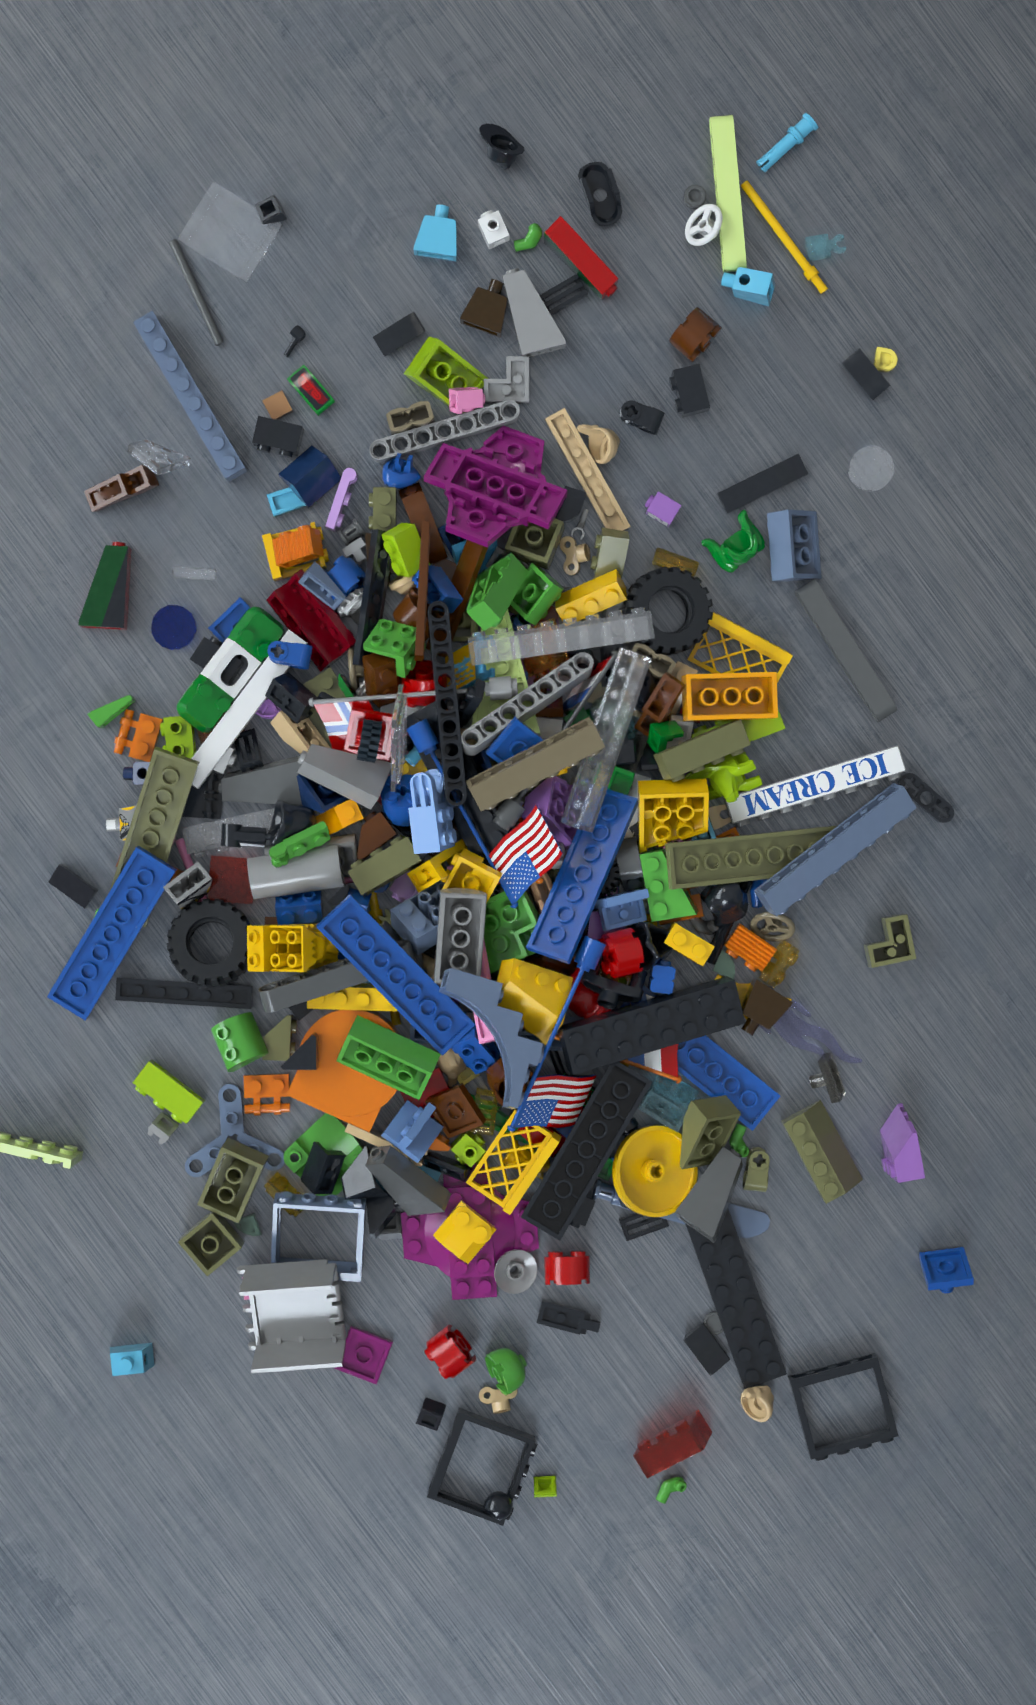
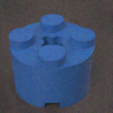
(346, 575)
(396, 803)

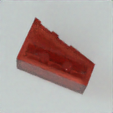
(673, 1444)

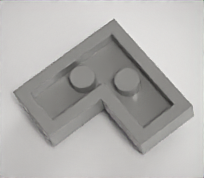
(515, 385)

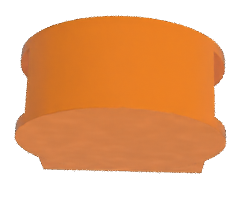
(335, 1086)

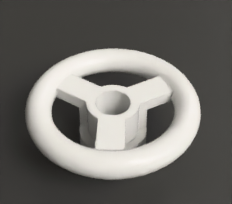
(706, 226)

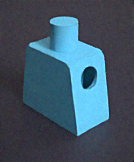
(437, 236)
(759, 286)
(130, 1359)

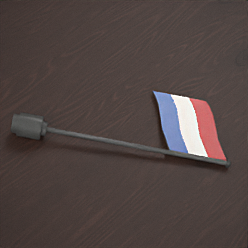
(512, 809)

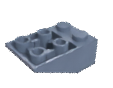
(418, 918)

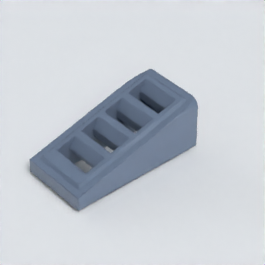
(322, 586)

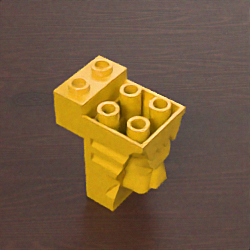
(288, 948)

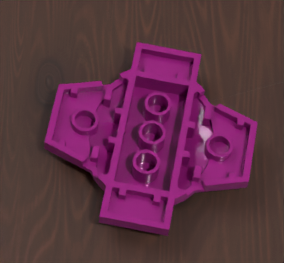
(495, 486)
(477, 1277)

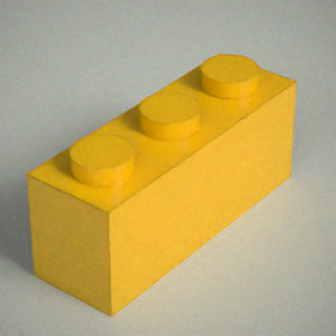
(592, 596)

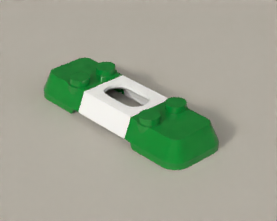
(208, 696)

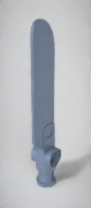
(746, 1220)

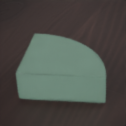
(725, 965)
(249, 1225)

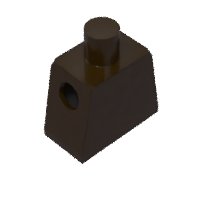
(486, 309)
(763, 1006)

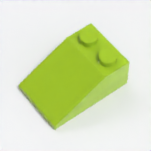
(440, 368)

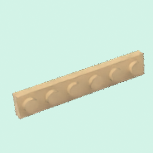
(586, 471)

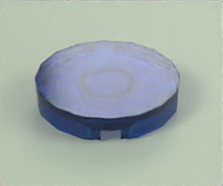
(173, 627)

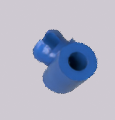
(755, 902)

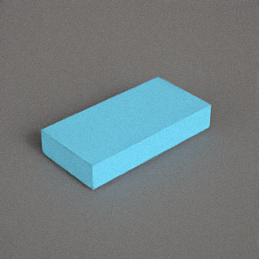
(284, 501)

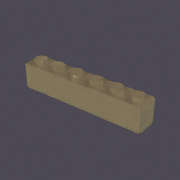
(535, 764)

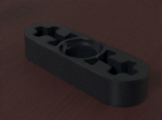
(934, 813)

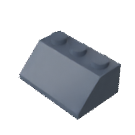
(794, 545)

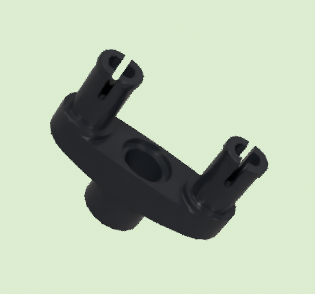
(612, 991)

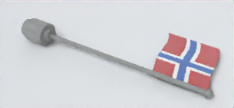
(336, 711)

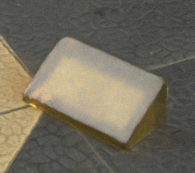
(669, 559)

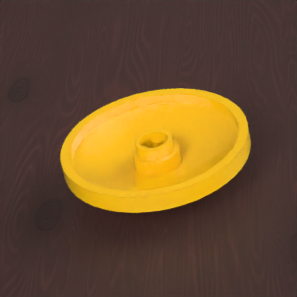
(649, 1171)

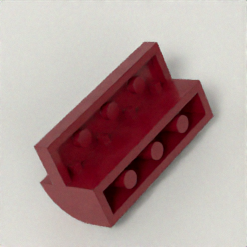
(312, 622)

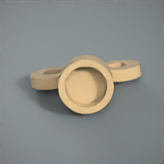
(574, 554)
(498, 1400)

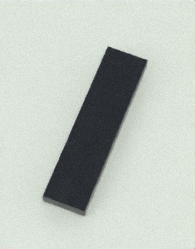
(762, 483)

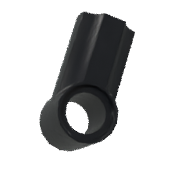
(237, 835)

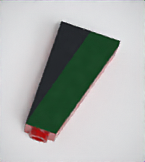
(580, 258)
(109, 592)

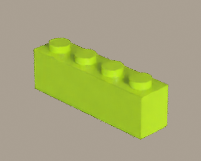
(754, 728)

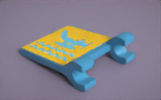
(465, 673)

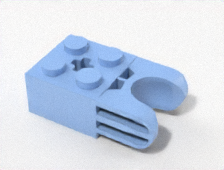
(430, 814)

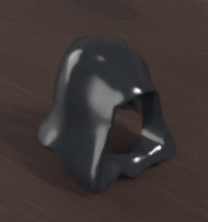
(288, 821)
(726, 902)
(652, 943)

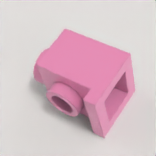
(465, 399)

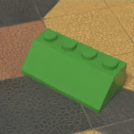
(388, 1057)

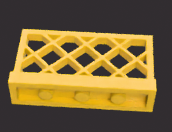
(743, 636)
(526, 1176)

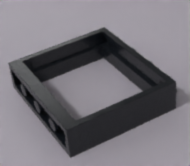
(830, 1372)
(521, 1470)

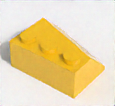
(671, 810)
(535, 993)

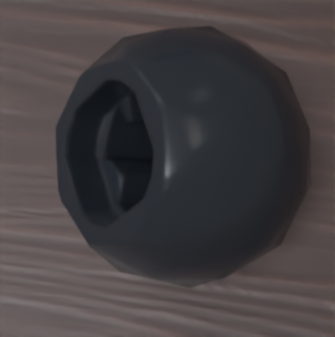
(498, 1505)

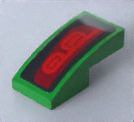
(311, 390)

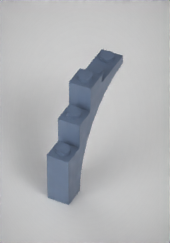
(504, 1024)

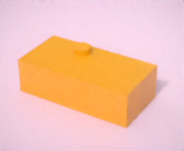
(729, 696)

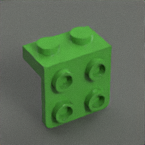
(394, 641)

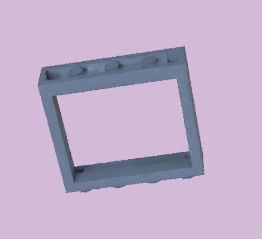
(346, 1270)

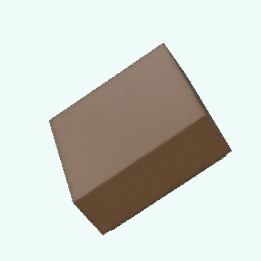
(277, 405)

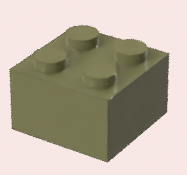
(535, 543)
(211, 1242)

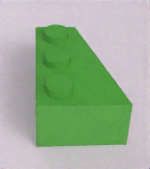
(495, 591)
(662, 901)

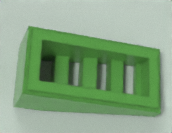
(105, 714)

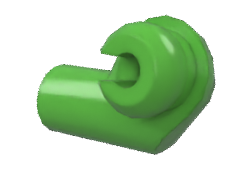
(736, 1140)

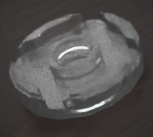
(871, 468)

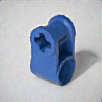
(295, 654)

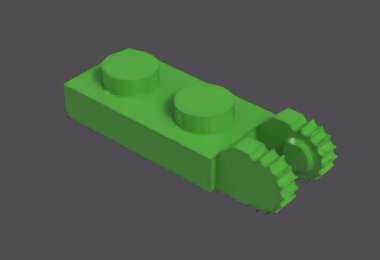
(299, 844)

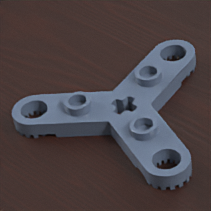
(231, 1123)

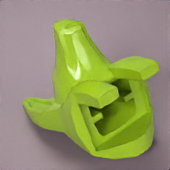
(728, 777)

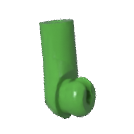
(531, 239)
(668, 1486)

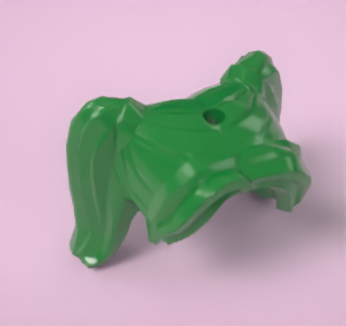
(737, 548)

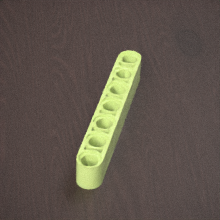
(728, 192)

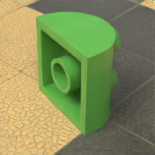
(536, 595)
(239, 1041)

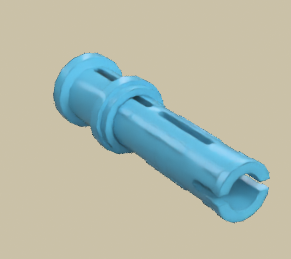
(795, 136)

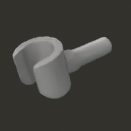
(580, 526)

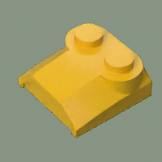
(464, 1232)

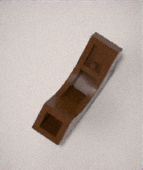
(419, 511)

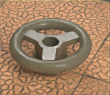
(355, 672)
(773, 924)

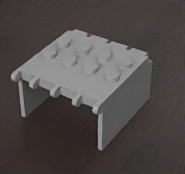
(294, 1315)

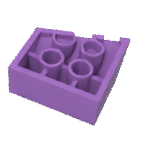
(552, 799)
(901, 1147)

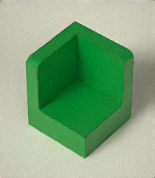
(662, 733)
(621, 780)

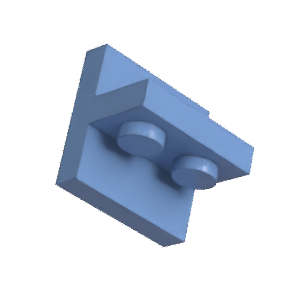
(622, 909)
(413, 1130)

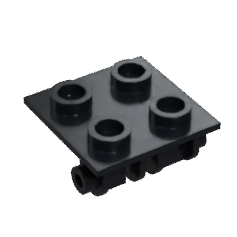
(206, 800)

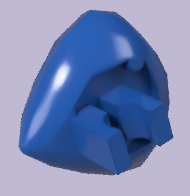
(400, 472)

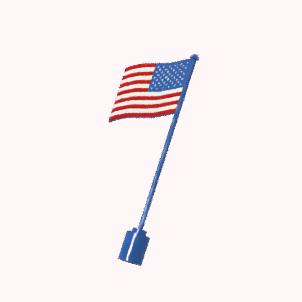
(522, 853)
(559, 1098)

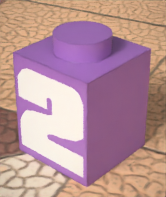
(662, 508)

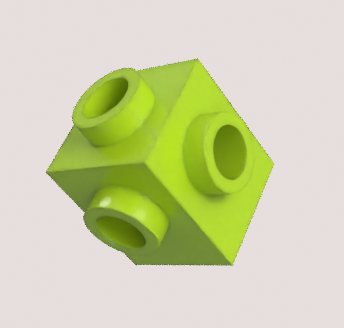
(469, 1148)

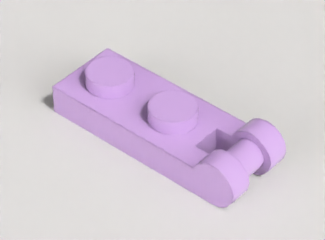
(341, 498)

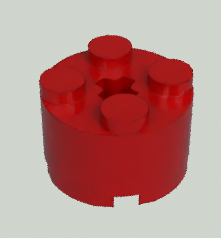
(421, 680)
(621, 953)
(567, 1269)
(450, 1352)

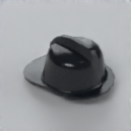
(501, 145)

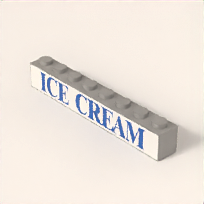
(816, 784)

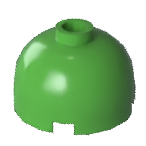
(506, 1368)

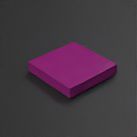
(365, 1354)

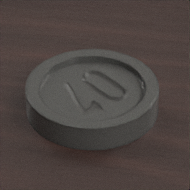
(713, 1323)

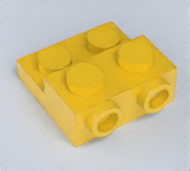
(471, 873)

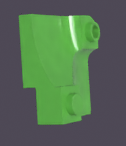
(508, 929)
(331, 1135)

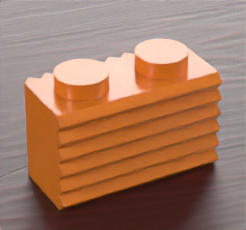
(297, 546)
(749, 947)

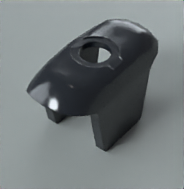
(598, 176)

